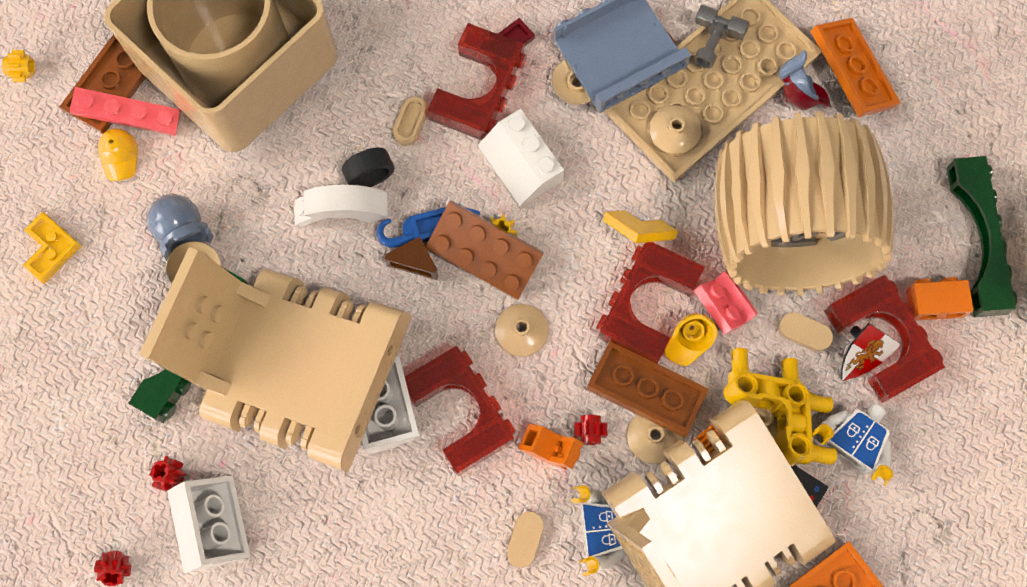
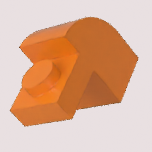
(550, 447)

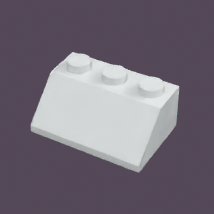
(521, 158)
(393, 415)
(208, 523)

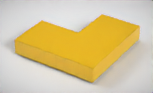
(639, 230)
(55, 247)

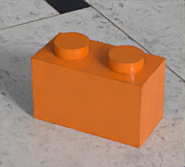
(940, 299)

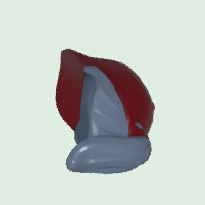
(799, 87)

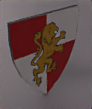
(866, 351)

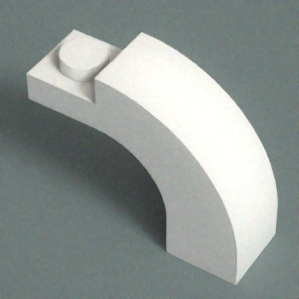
(341, 202)

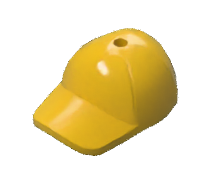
(120, 157)
(690, 343)

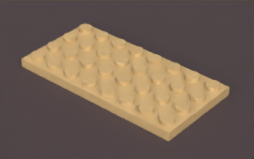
(721, 96)

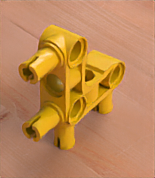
(789, 403)

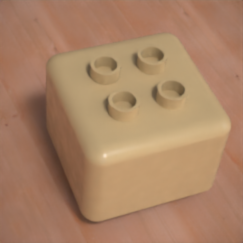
(227, 60)

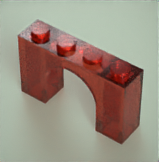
(478, 115)
(651, 265)
(881, 301)
(453, 371)

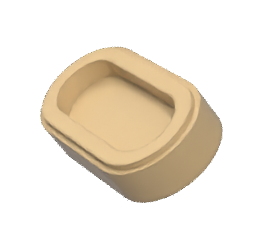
(410, 121)
(805, 332)
(525, 539)

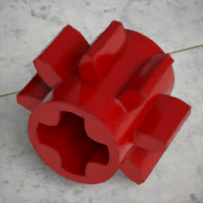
(590, 429)
(167, 474)
(112, 568)

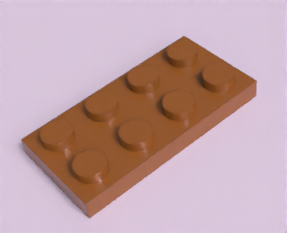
(111, 74)
(484, 249)
(647, 389)

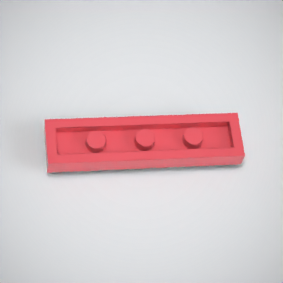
(125, 111)

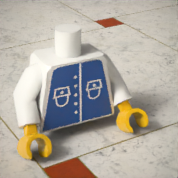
(860, 440)
(600, 543)

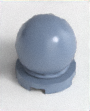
(174, 221)

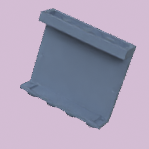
(618, 50)

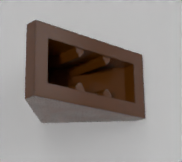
(413, 259)

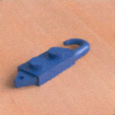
(415, 226)

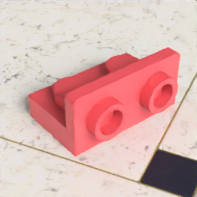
(726, 303)

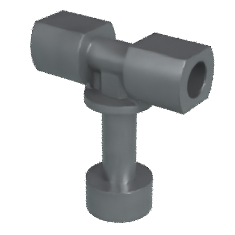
(718, 29)

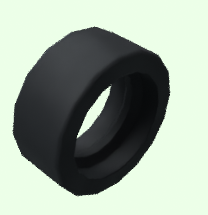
(368, 167)

